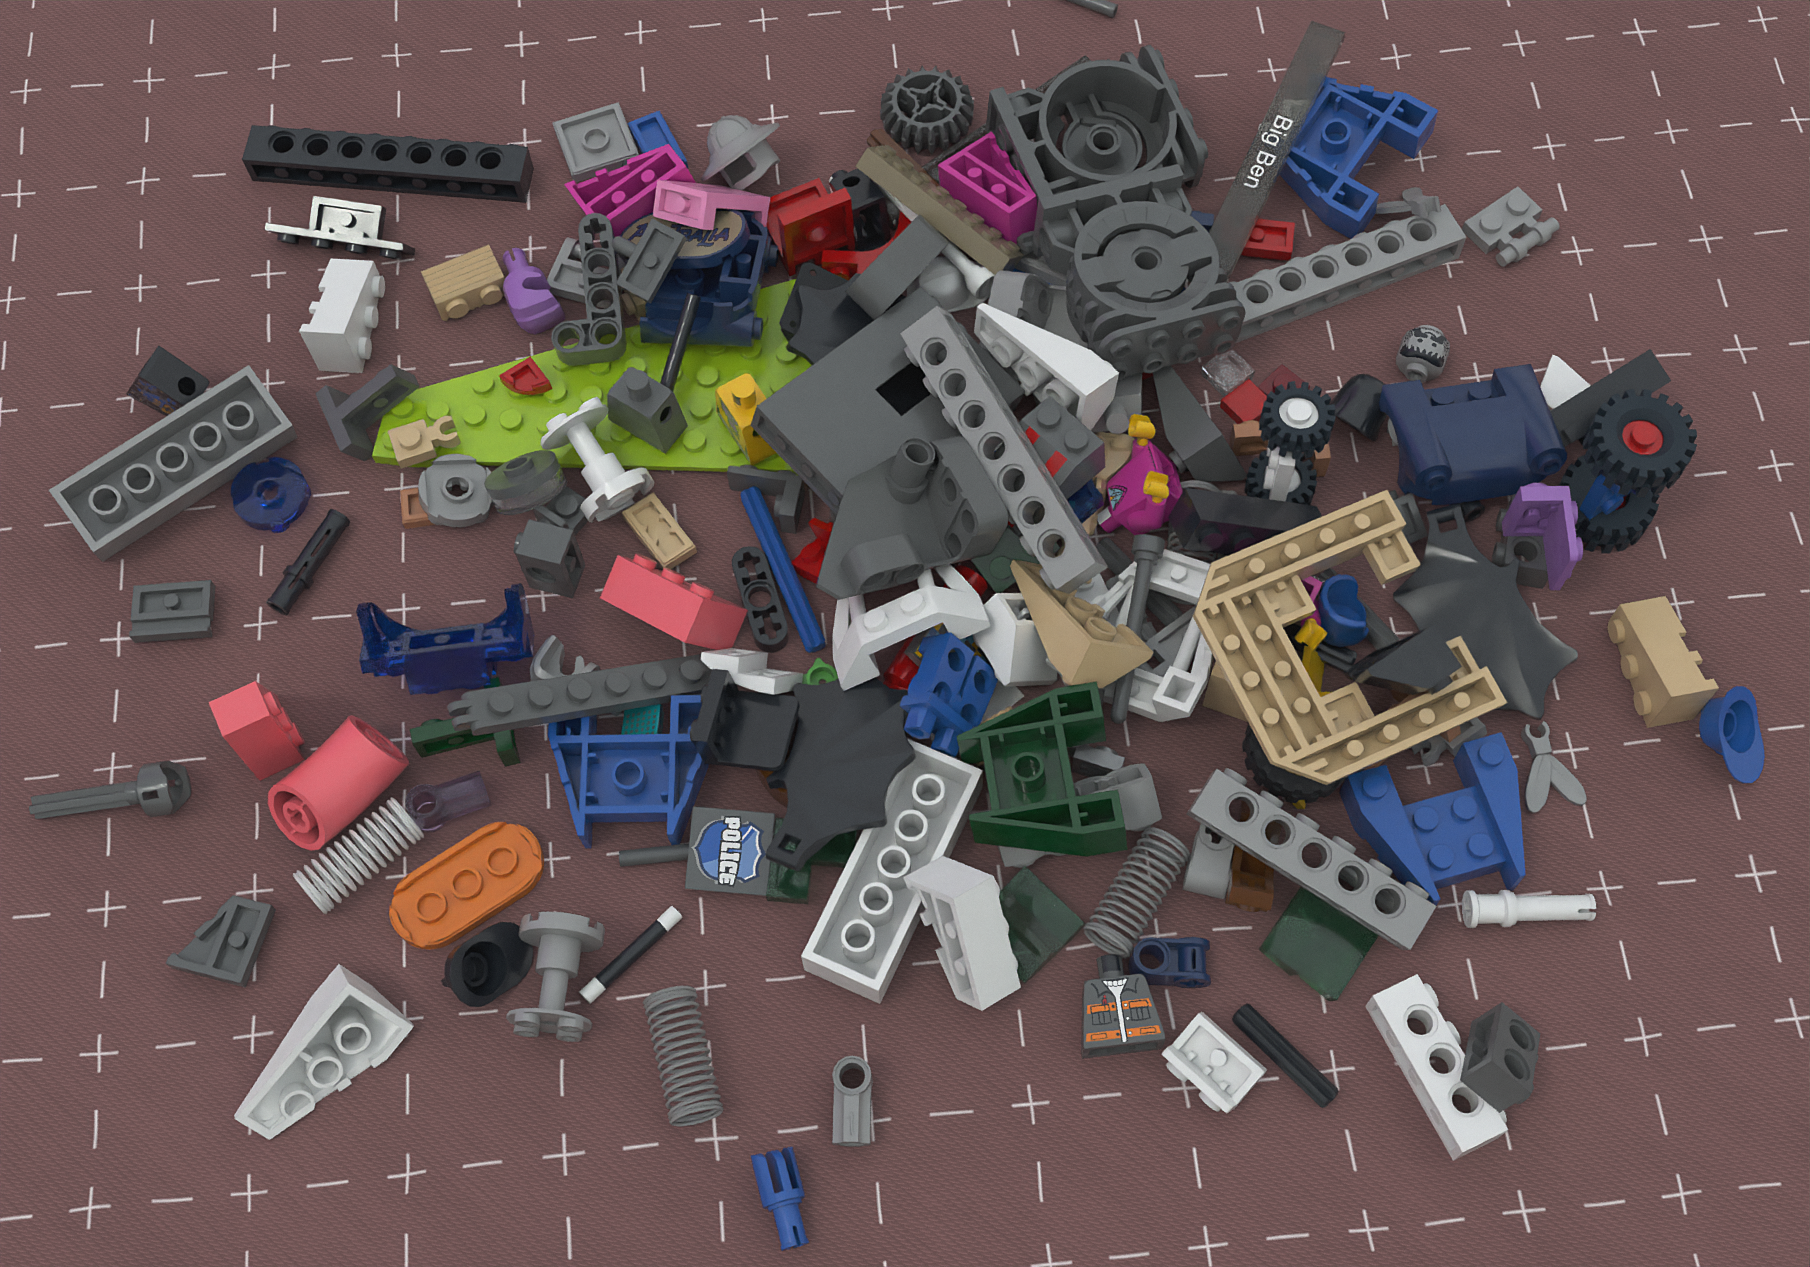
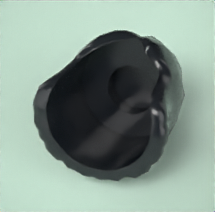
(1359, 405)

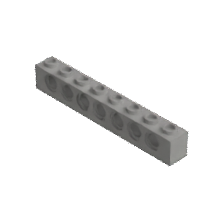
(1410, 249)
(1080, 557)

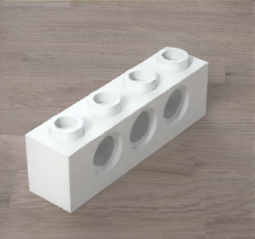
(1458, 1130)

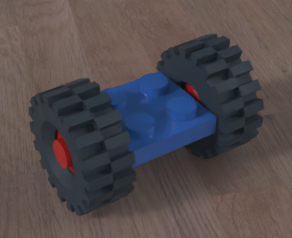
(1630, 458)

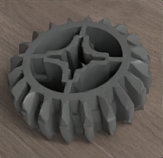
(923, 98)

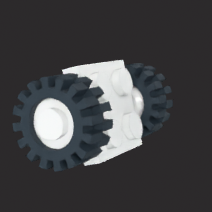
(1292, 423)

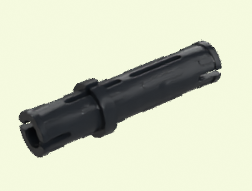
(283, 597)

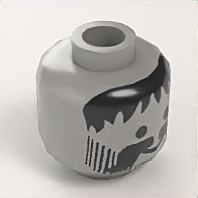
(1423, 352)

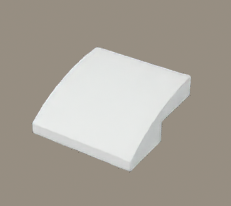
(751, 671)

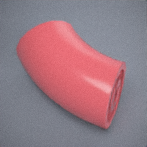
(335, 784)

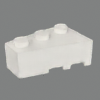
(344, 316)
(970, 928)

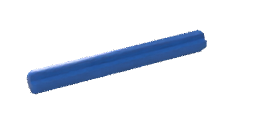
(783, 570)

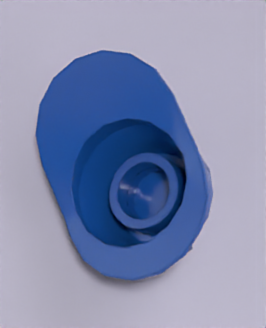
(1733, 730)

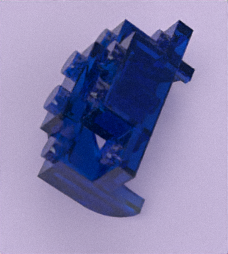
(446, 656)

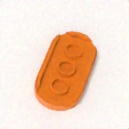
(466, 885)

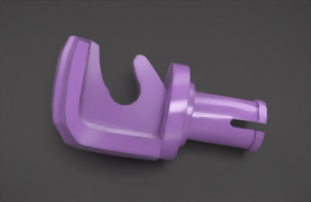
(529, 295)

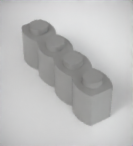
(1137, 801)

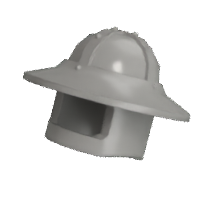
(739, 151)

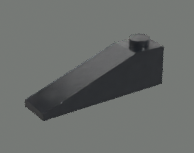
(1409, 664)

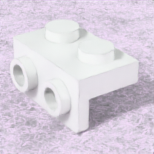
(1213, 1064)

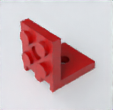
(808, 221)

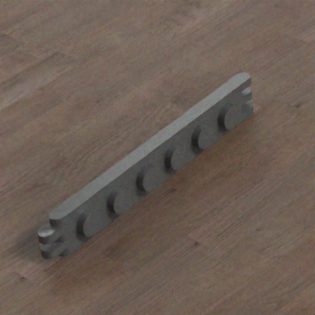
(578, 695)

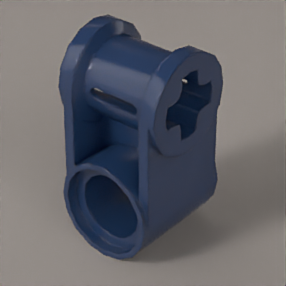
(1180, 961)

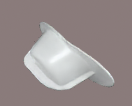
(947, 285)

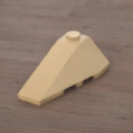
(1075, 634)

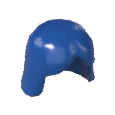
(1342, 612)

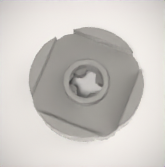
(448, 509)

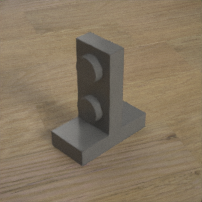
(354, 413)

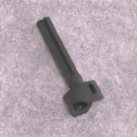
(149, 790)

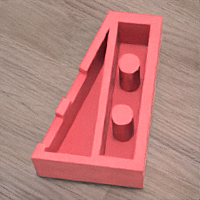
(672, 604)
(258, 729)

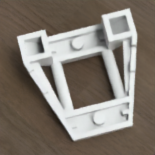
(917, 611)
(1178, 690)

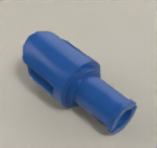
(781, 1193)

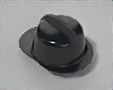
(487, 964)

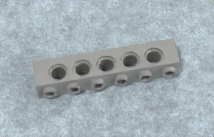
(1410, 907)

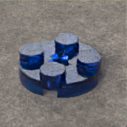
(283, 508)

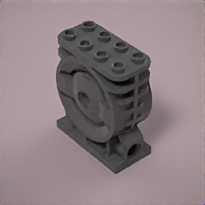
(1130, 92)
(1125, 266)

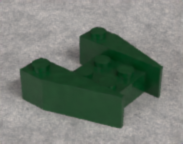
(1033, 779)

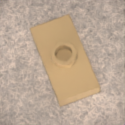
(659, 532)

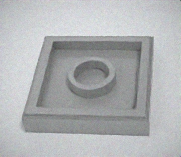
(595, 141)

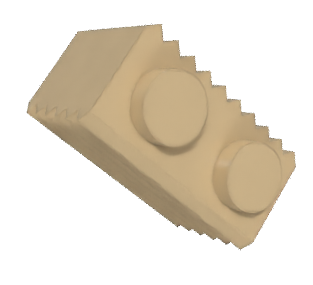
(465, 283)

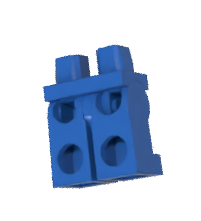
(946, 692)

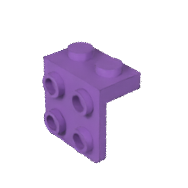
(1550, 514)

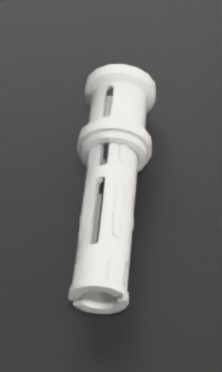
(1508, 908)

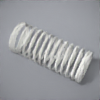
(401, 820)

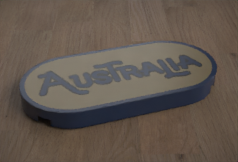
(702, 247)

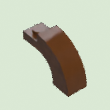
(1250, 879)

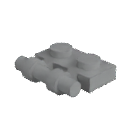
(1504, 219)

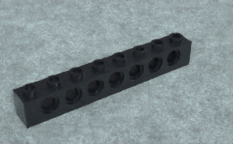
(388, 163)

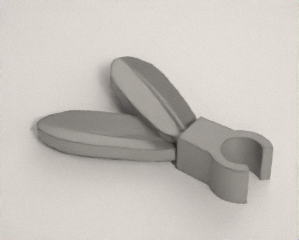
(1412, 201)
(1547, 771)

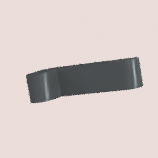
(596, 288)

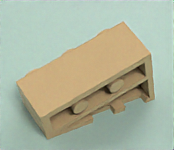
(1658, 663)

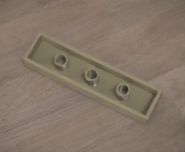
(939, 209)

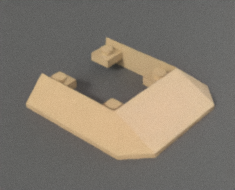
(1261, 591)

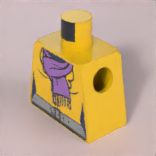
(736, 407)

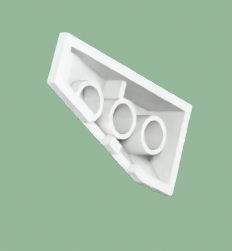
(1049, 364)
(330, 1043)

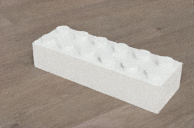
(871, 907)

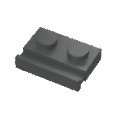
(172, 611)

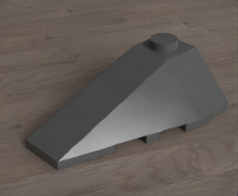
(1192, 433)

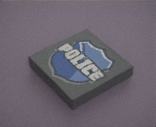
(729, 851)

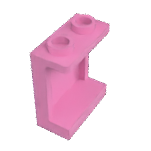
(697, 203)

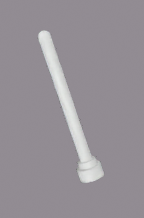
(978, 278)

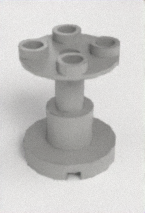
(559, 944)

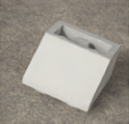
(1014, 643)

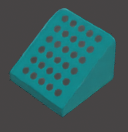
(643, 720)

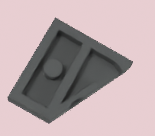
(227, 943)

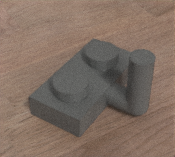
(648, 260)

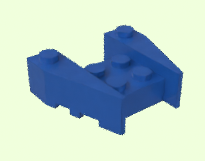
(1339, 139)
(630, 773)
(1449, 834)

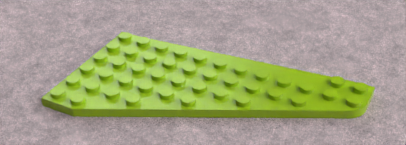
(505, 424)

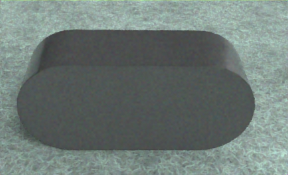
(897, 267)

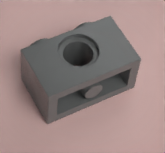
(549, 558)

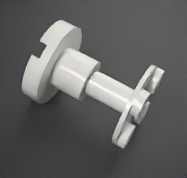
(603, 472)

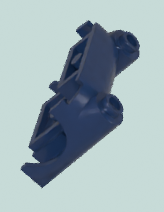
(726, 293)
(1473, 436)

